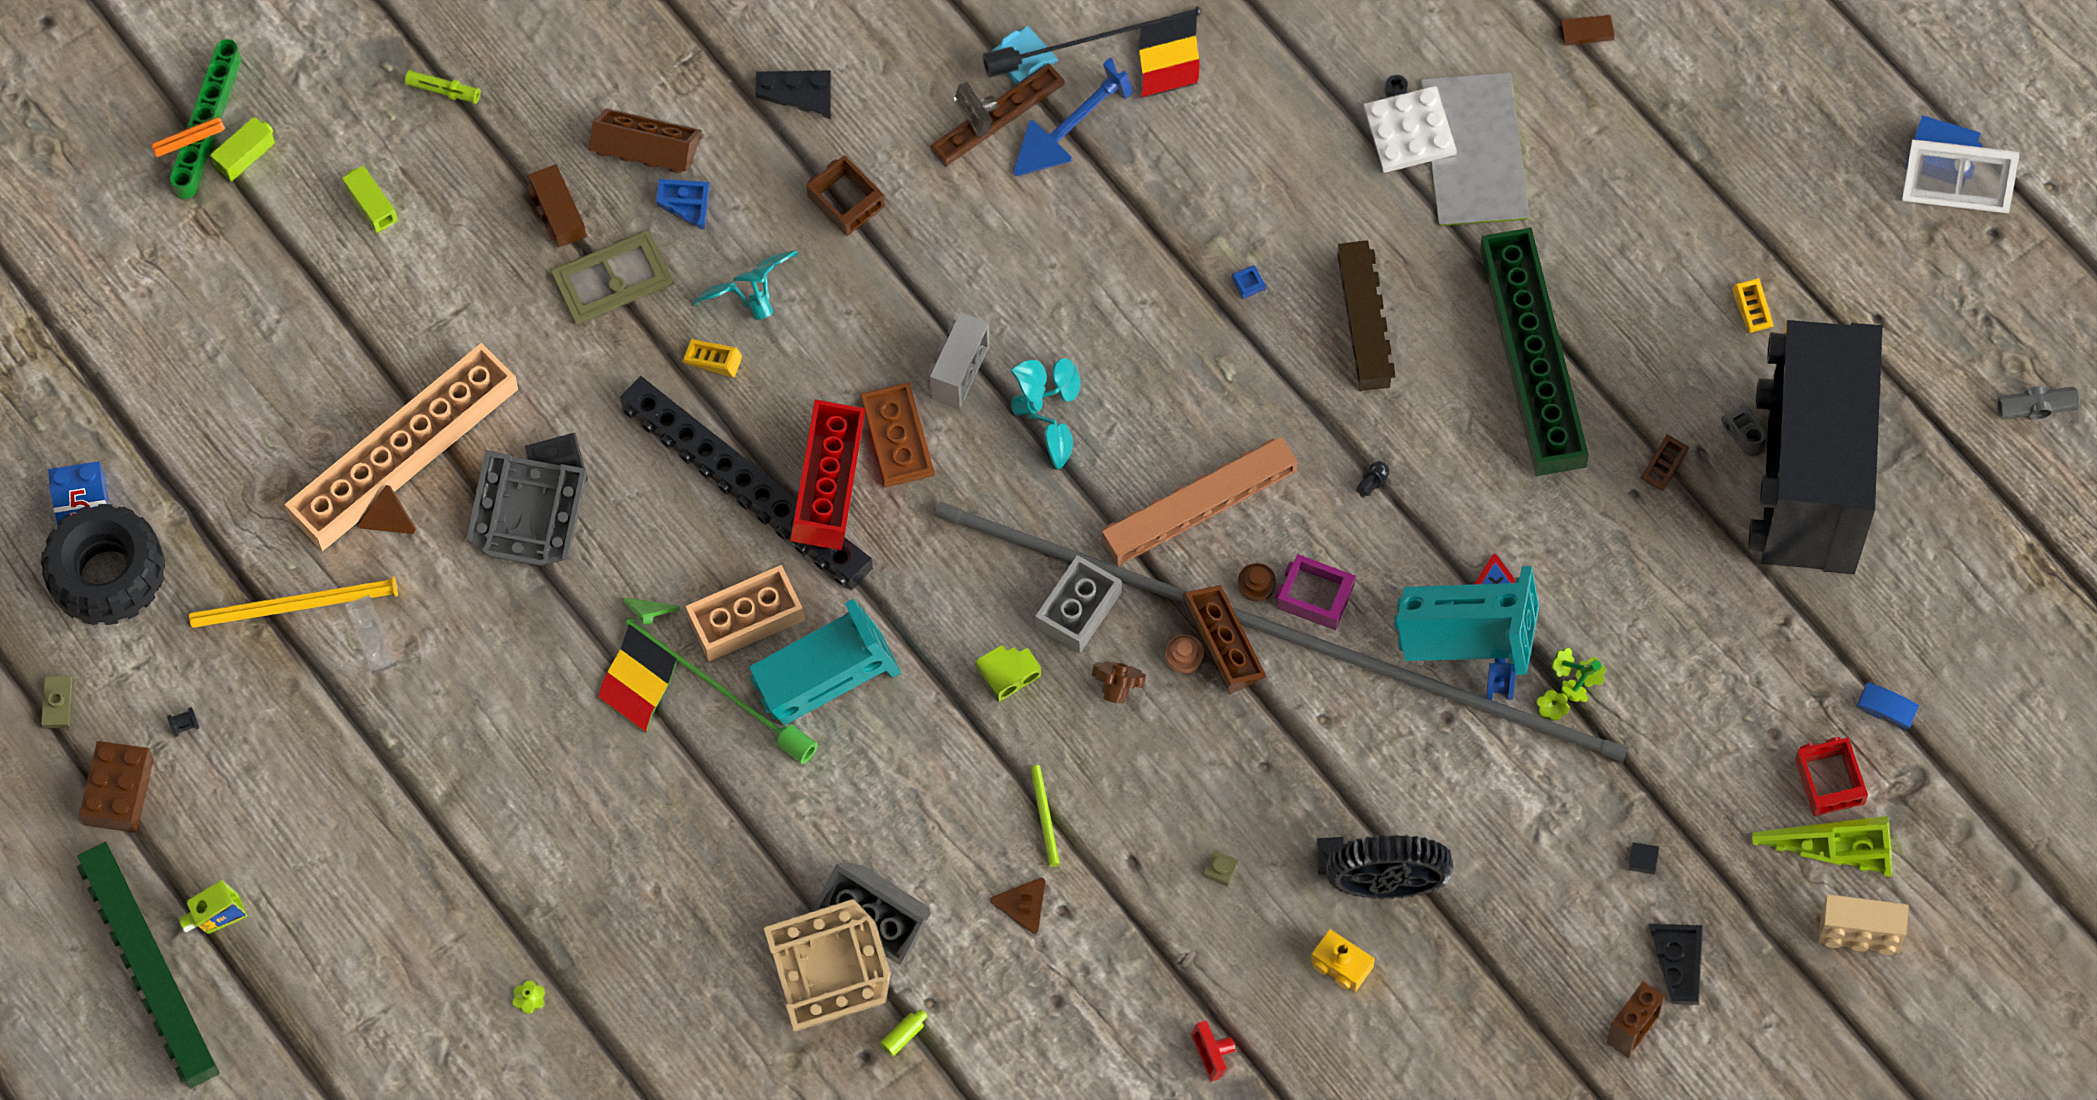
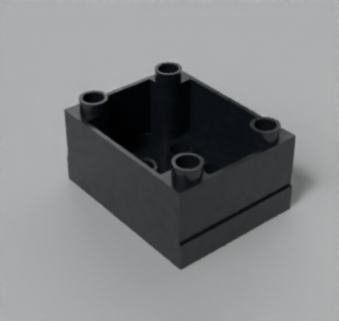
(1819, 445)

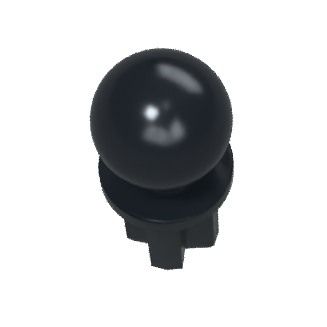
(1373, 478)

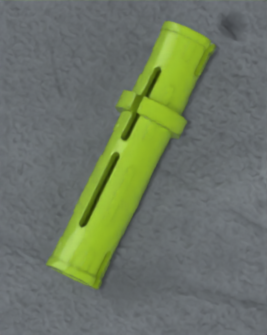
(467, 93)

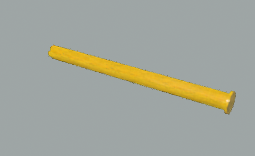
(293, 603)

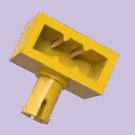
(1342, 961)

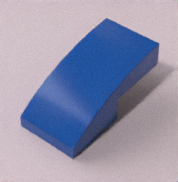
(1887, 704)

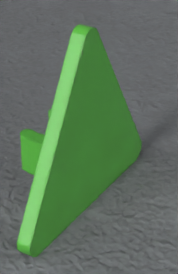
(648, 609)

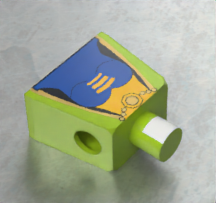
(213, 909)

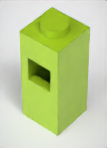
(243, 148)
(369, 199)

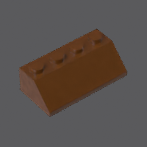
(644, 140)

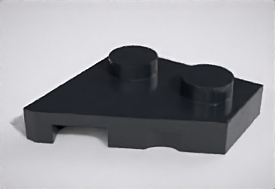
(557, 451)

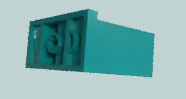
(1469, 621)
(823, 665)

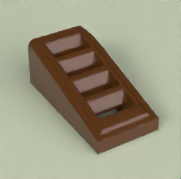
(1674, 444)

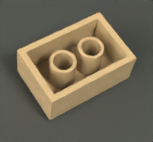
(1863, 924)

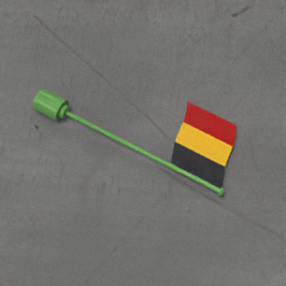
(643, 675)

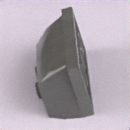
(896, 913)

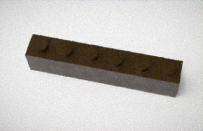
(1364, 315)

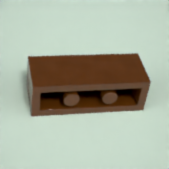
(556, 206)

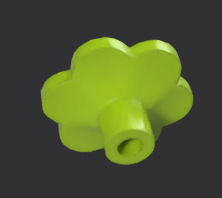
(1553, 705)
(529, 1002)

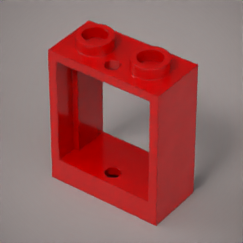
(1839, 800)

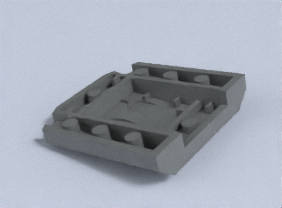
(526, 509)

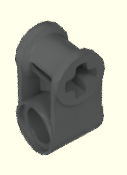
(1743, 426)

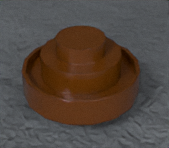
(1256, 582)

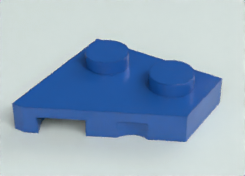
(685, 200)

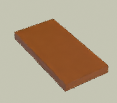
(897, 435)

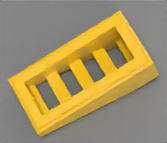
(1755, 286)
(728, 361)

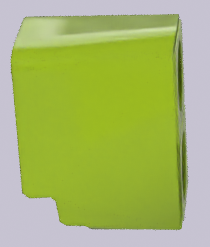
(1008, 670)

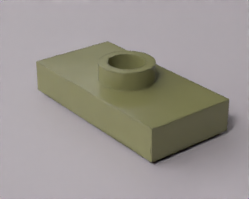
(57, 701)

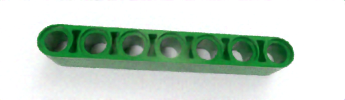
(204, 108)

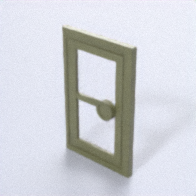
(612, 277)

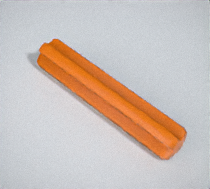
(187, 136)

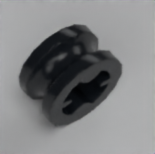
(1393, 80)

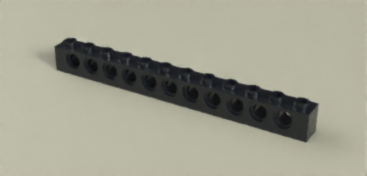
(644, 394)

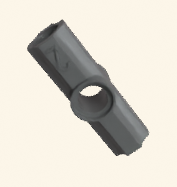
(2038, 402)

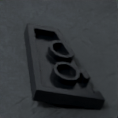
(800, 89)
(1680, 960)

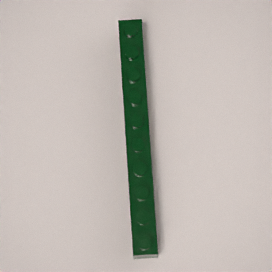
(148, 965)

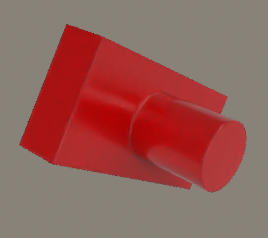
(1211, 1050)

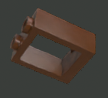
(859, 213)
(1637, 1014)

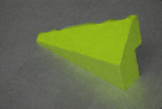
(1850, 842)

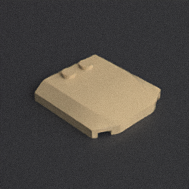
(829, 963)

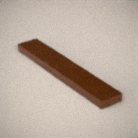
(1008, 108)

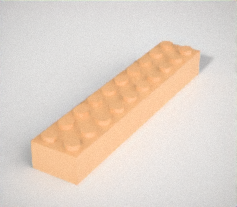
(401, 446)

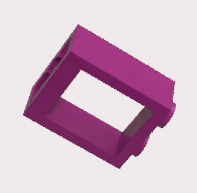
(1308, 611)

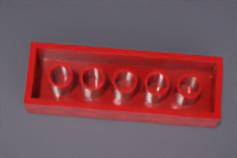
(828, 474)

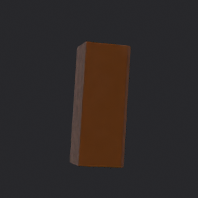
(1224, 637)

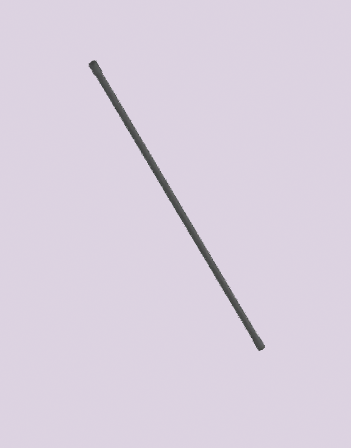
(1604, 747)

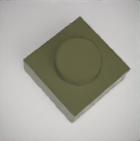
(1220, 868)

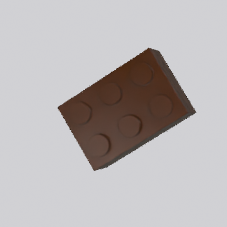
(116, 786)

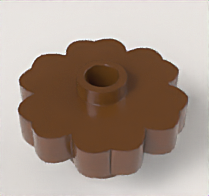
(1117, 679)

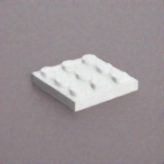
(1410, 129)

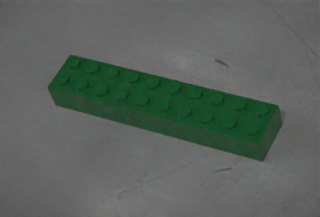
(1534, 352)

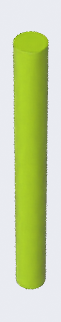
(1044, 816)

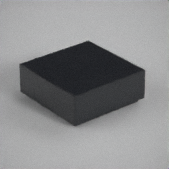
(1643, 858)

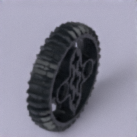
(1382, 863)

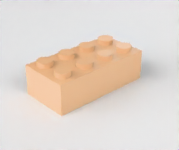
(745, 613)

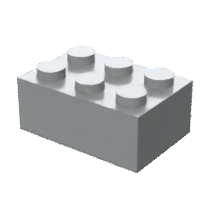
(959, 360)
(1078, 604)

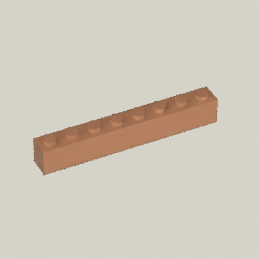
(1199, 501)

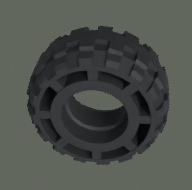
(93, 533)

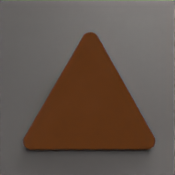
(387, 514)
(1023, 903)

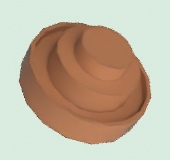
(1184, 653)

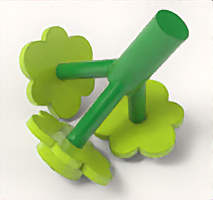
(1588, 671)

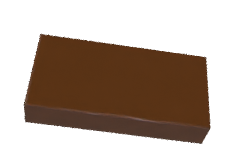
(1587, 30)

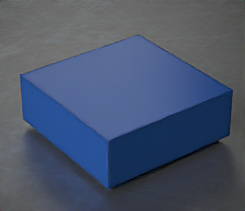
(1248, 282)

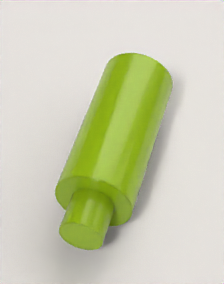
(903, 1032)

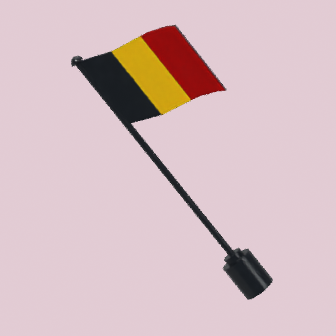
(1165, 50)

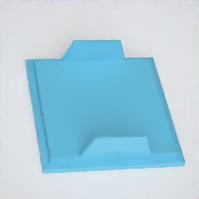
(1025, 42)

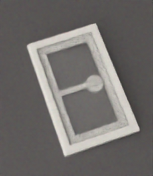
(1960, 176)

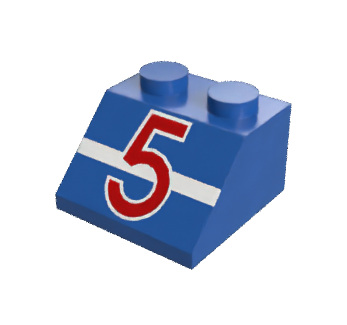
(76, 488)

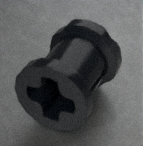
(183, 722)

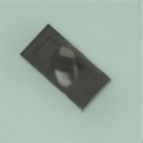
(975, 109)

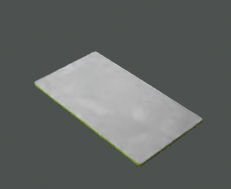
(1487, 173)

